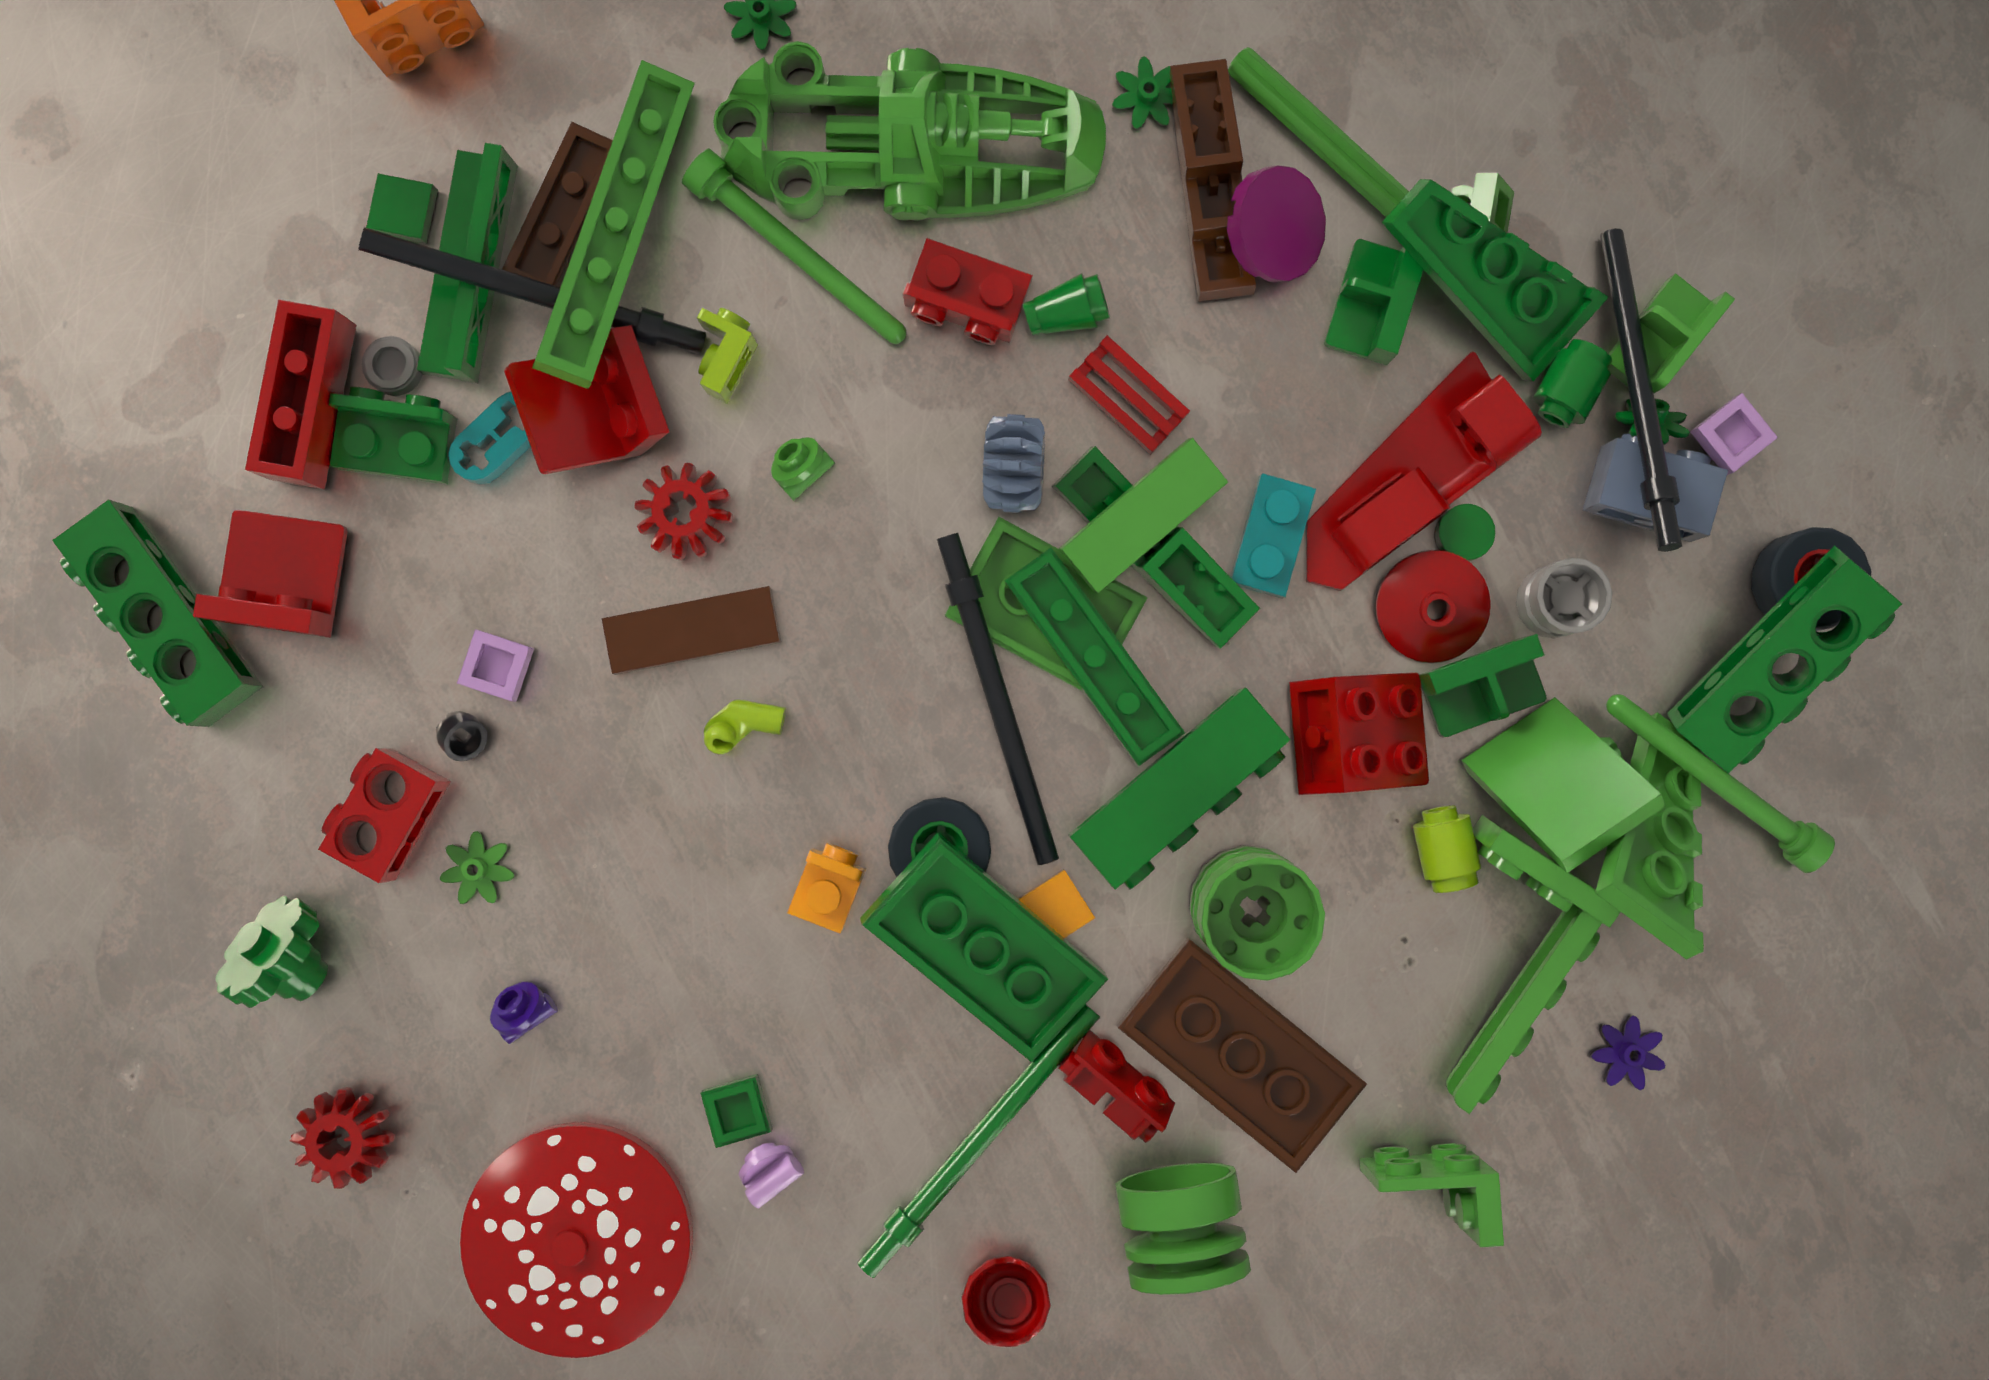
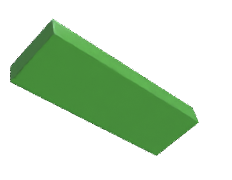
(1143, 515)

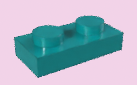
(1272, 535)

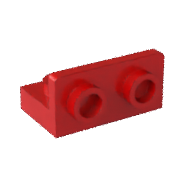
(966, 292)

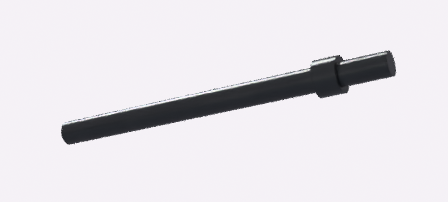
(647, 324)
(1659, 489)
(965, 592)

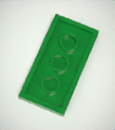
(983, 947)

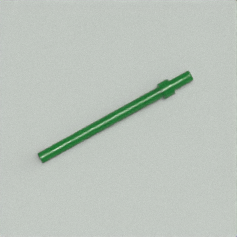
(906, 1223)

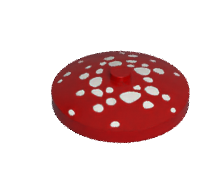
(576, 1239)

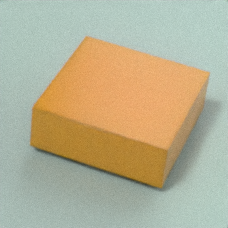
(1059, 904)

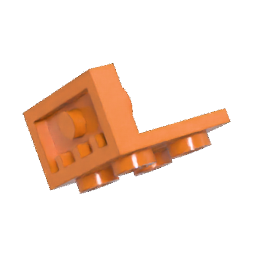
(408, 30)

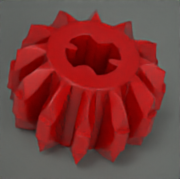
(665, 505)
(322, 1144)

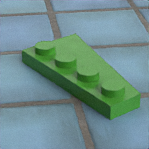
(1652, 866)

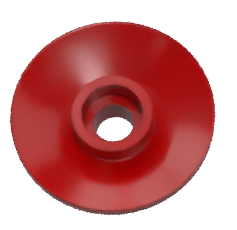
(1413, 586)

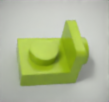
(725, 363)

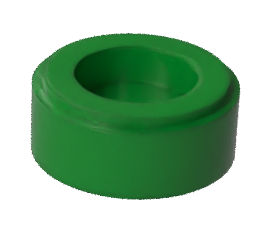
(1465, 531)

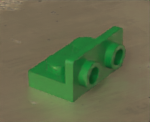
(391, 436)

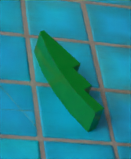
(1172, 566)

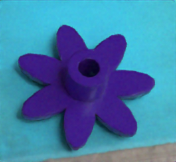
(1620, 1052)

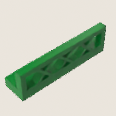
(476, 231)

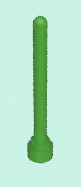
(709, 178)
(1802, 844)

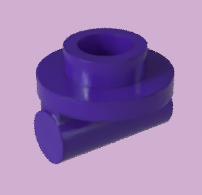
(520, 1010)

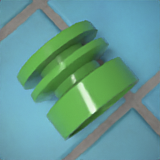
(1277, 938)
(1183, 1241)

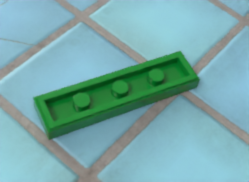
(1094, 657)

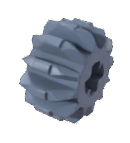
(1013, 463)

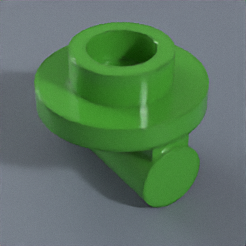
(799, 465)

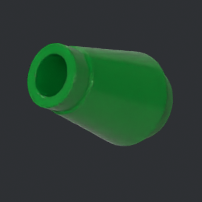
(1068, 306)

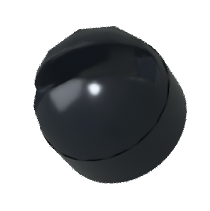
(453, 745)

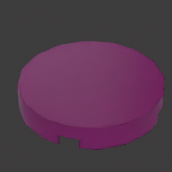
(1277, 224)

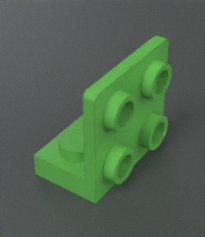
(1467, 1183)

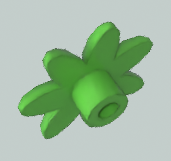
(486, 867)

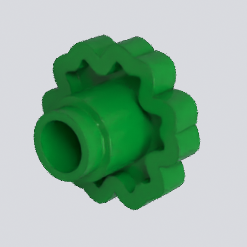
(273, 956)

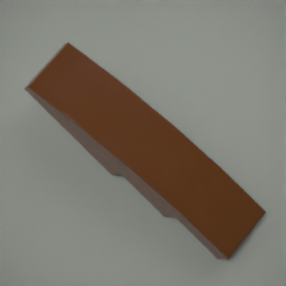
(1209, 174)

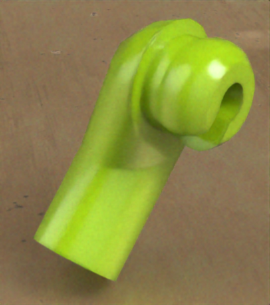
(738, 720)

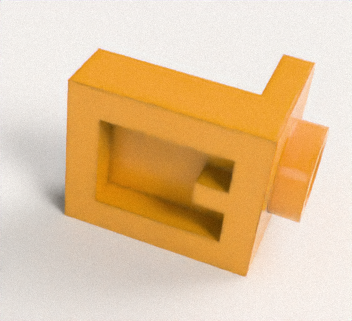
(827, 887)

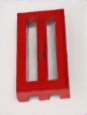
(1142, 378)

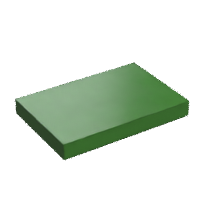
(1010, 626)
(1563, 784)

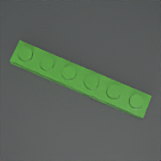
(613, 226)

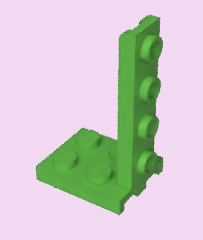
(1542, 978)

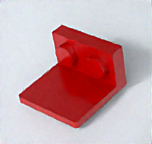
(594, 425)
(278, 574)
(1359, 733)

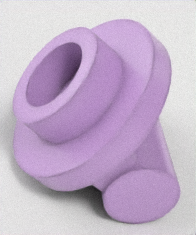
(768, 1172)

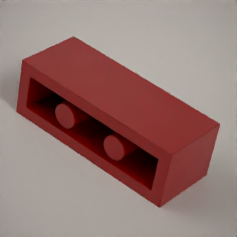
(293, 419)

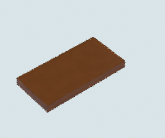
(1241, 1055)

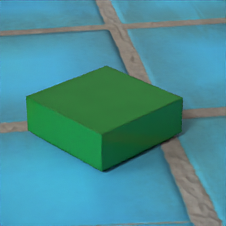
(402, 208)
(736, 1111)

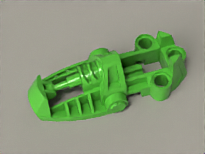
(923, 135)

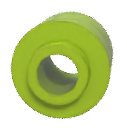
(1447, 849)

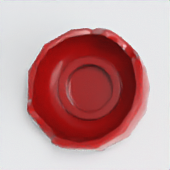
(1005, 1302)

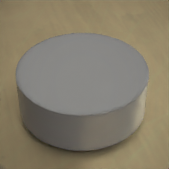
(391, 366)

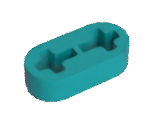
(481, 434)

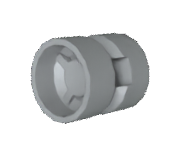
(1564, 598)

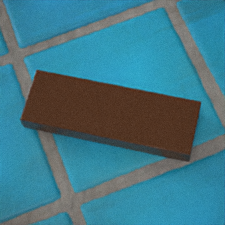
(560, 208)
(691, 630)

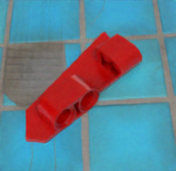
(1412, 478)

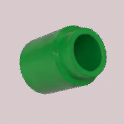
(1573, 383)

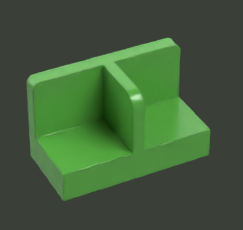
(1673, 329)

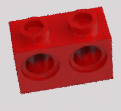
(396, 824)

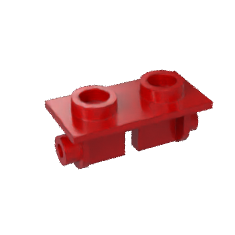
(1139, 1101)

